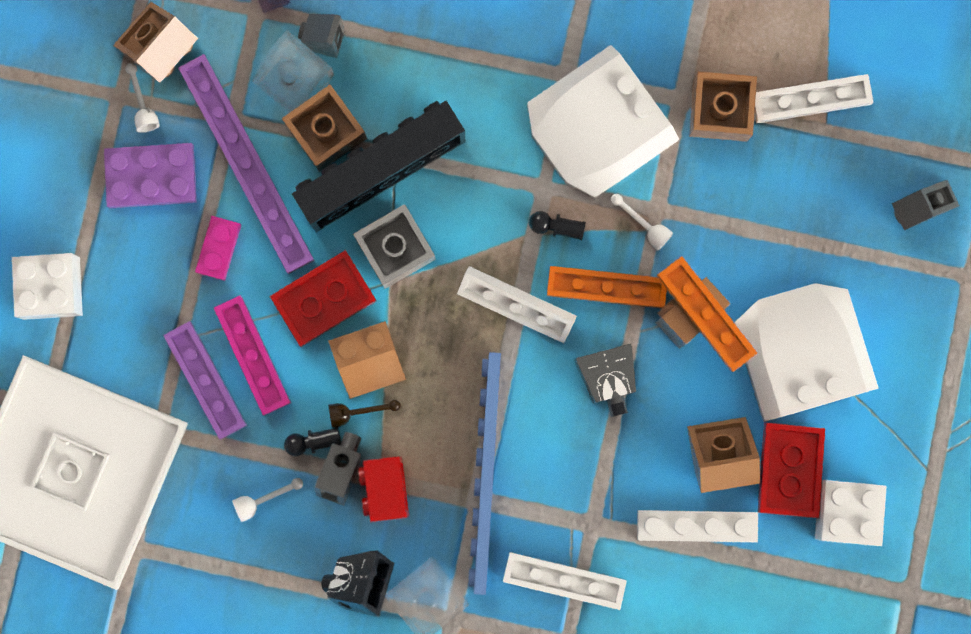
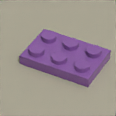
(150, 175)

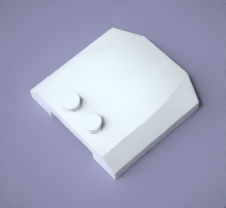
(599, 124)
(805, 350)

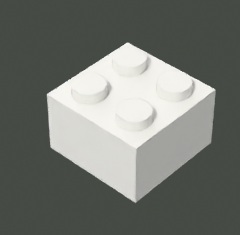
(47, 286)
(851, 513)

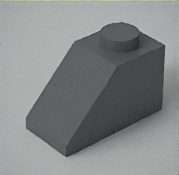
(322, 33)
(925, 204)

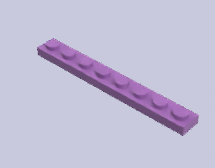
(246, 164)

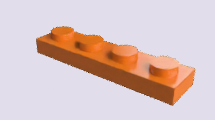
(606, 287)
(707, 314)

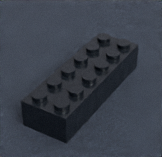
(380, 165)

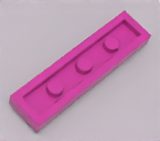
(252, 355)

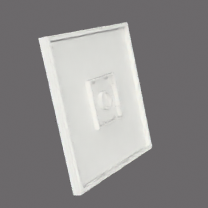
(79, 470)

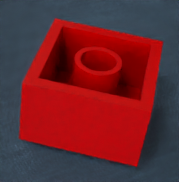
(384, 488)

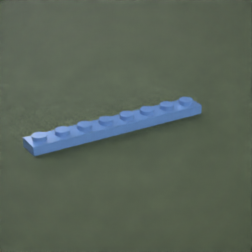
(484, 485)

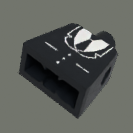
(359, 582)

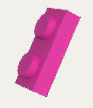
(218, 248)

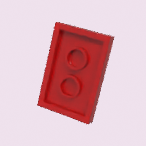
(323, 298)
(791, 470)

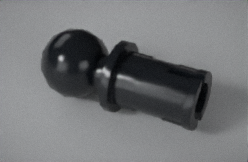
(541, 222)
(297, 444)

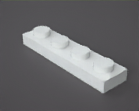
(813, 98)
(516, 304)
(697, 526)
(564, 581)

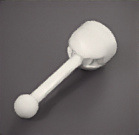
(657, 234)

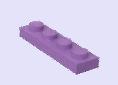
(205, 380)

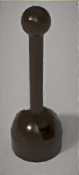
(341, 414)

